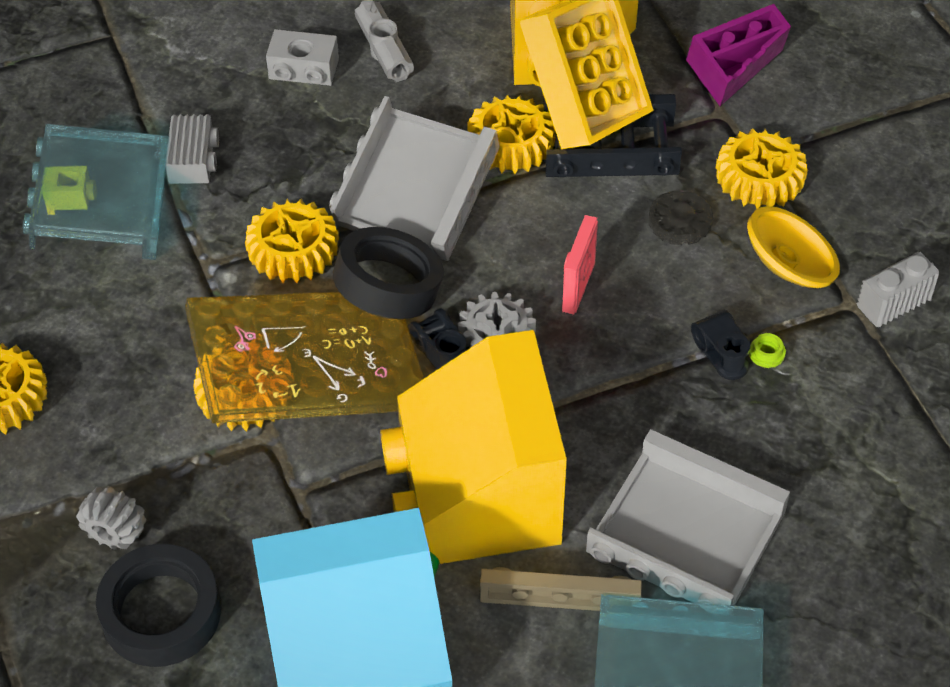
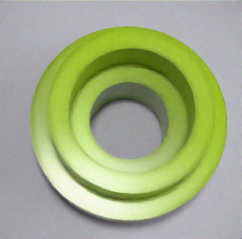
(767, 343)

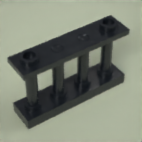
(625, 160)

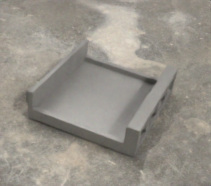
(414, 177)
(688, 523)

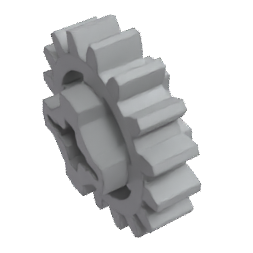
(481, 318)

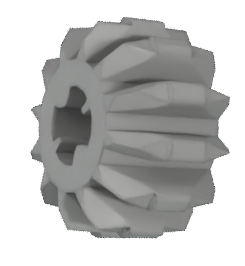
(111, 518)

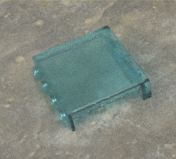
(98, 187)
(678, 644)

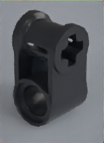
(438, 338)
(723, 344)

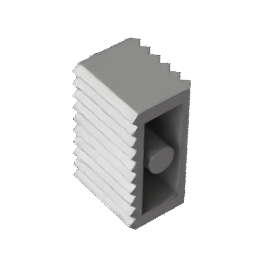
(190, 149)
(897, 289)

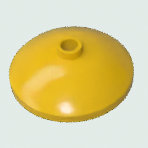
(792, 248)

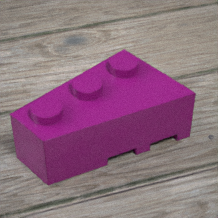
(737, 50)

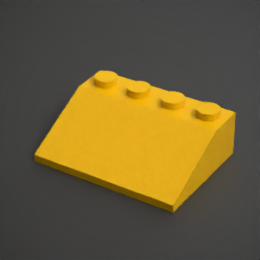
(586, 69)

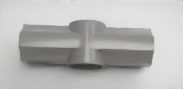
(384, 40)

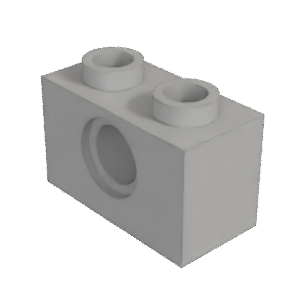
(302, 57)

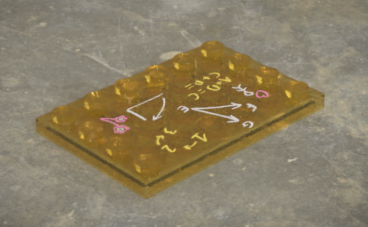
(298, 356)

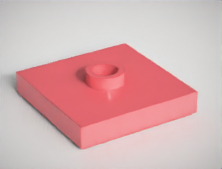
(579, 264)

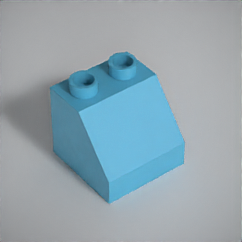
(353, 604)

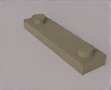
(552, 590)

